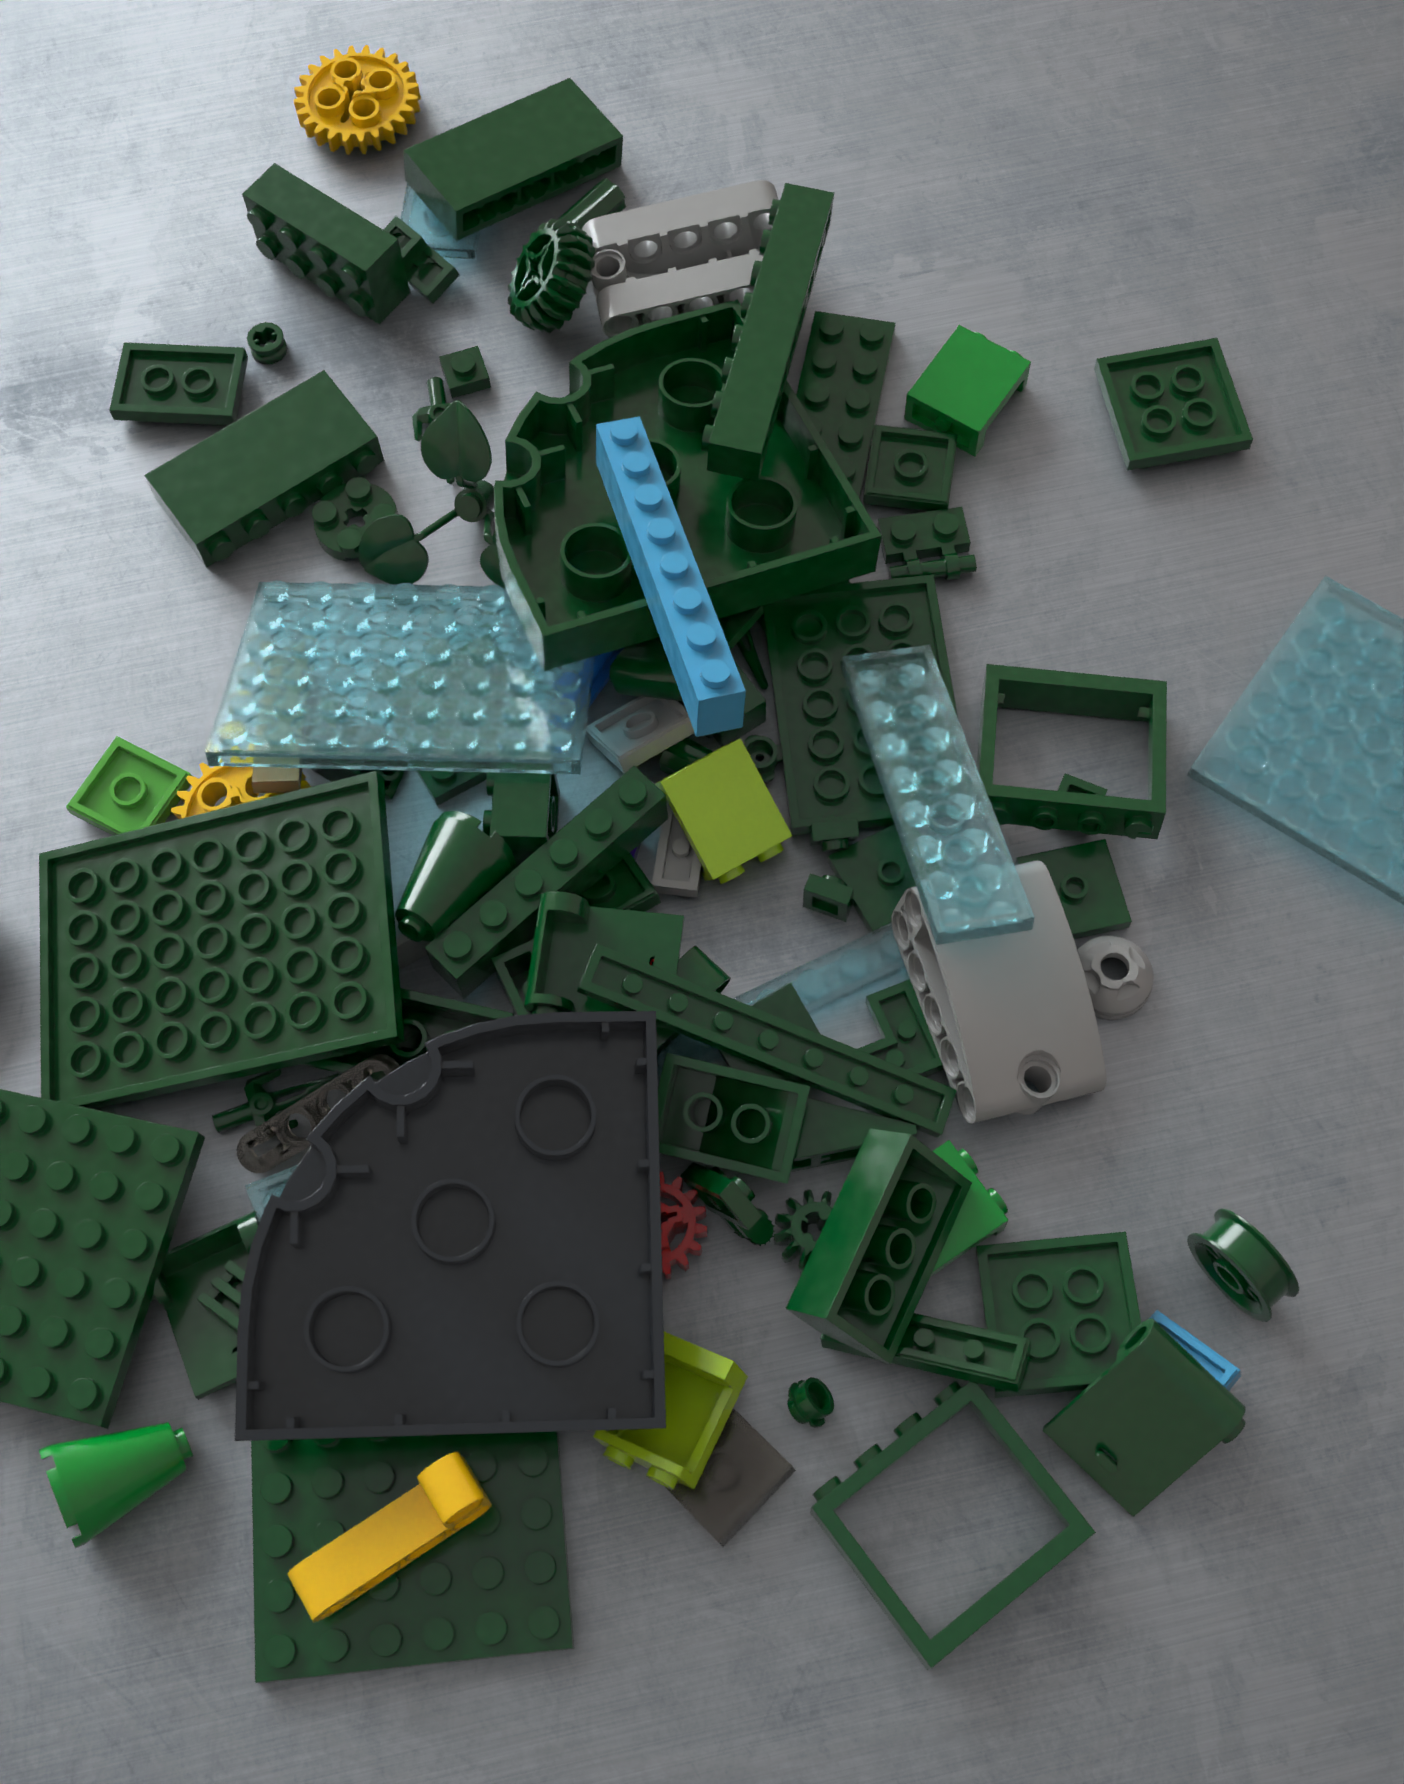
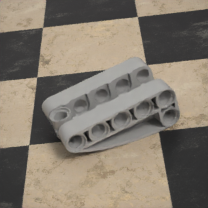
(677, 254)
(1006, 1006)

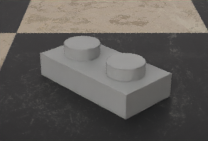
(676, 864)

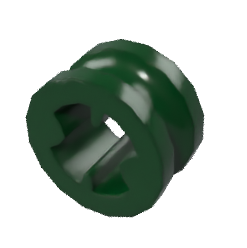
(262, 334)

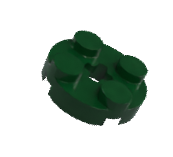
(342, 504)

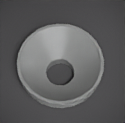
(1116, 997)

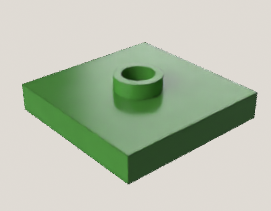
(128, 790)

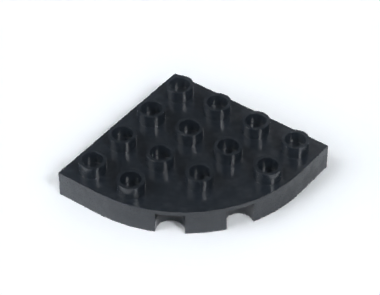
(469, 1245)

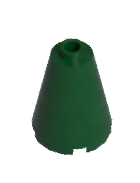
(451, 875)

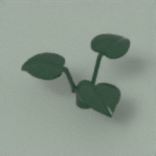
(450, 448)

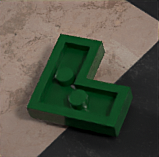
(903, 1030)

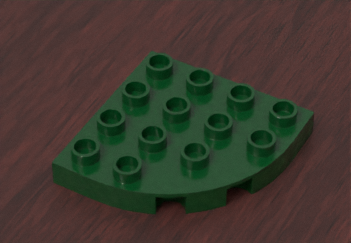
(749, 537)

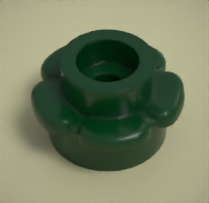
(810, 1402)

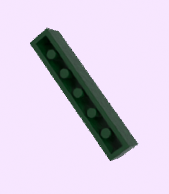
(564, 863)

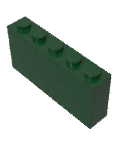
(513, 158)
(265, 468)

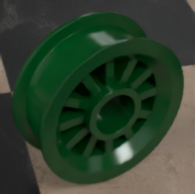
(1243, 1264)

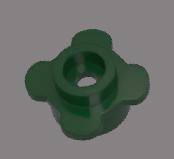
(771, 752)

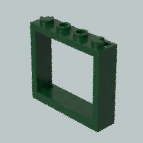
(1084, 696)
(877, 1461)

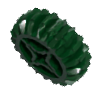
(551, 275)

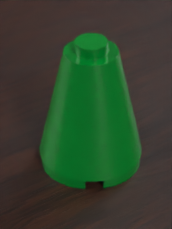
(112, 1474)

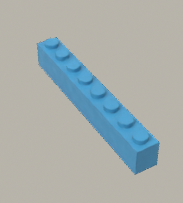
(670, 578)

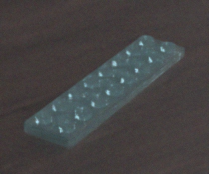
(936, 796)

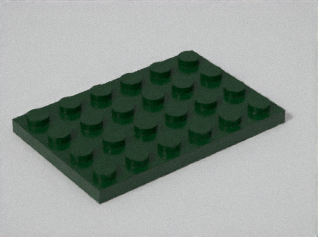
(819, 731)

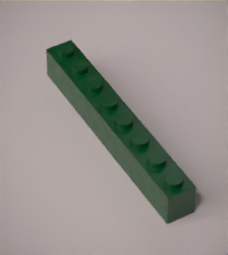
(769, 332)

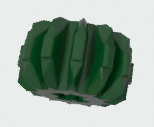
(797, 1223)

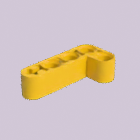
(391, 1537)

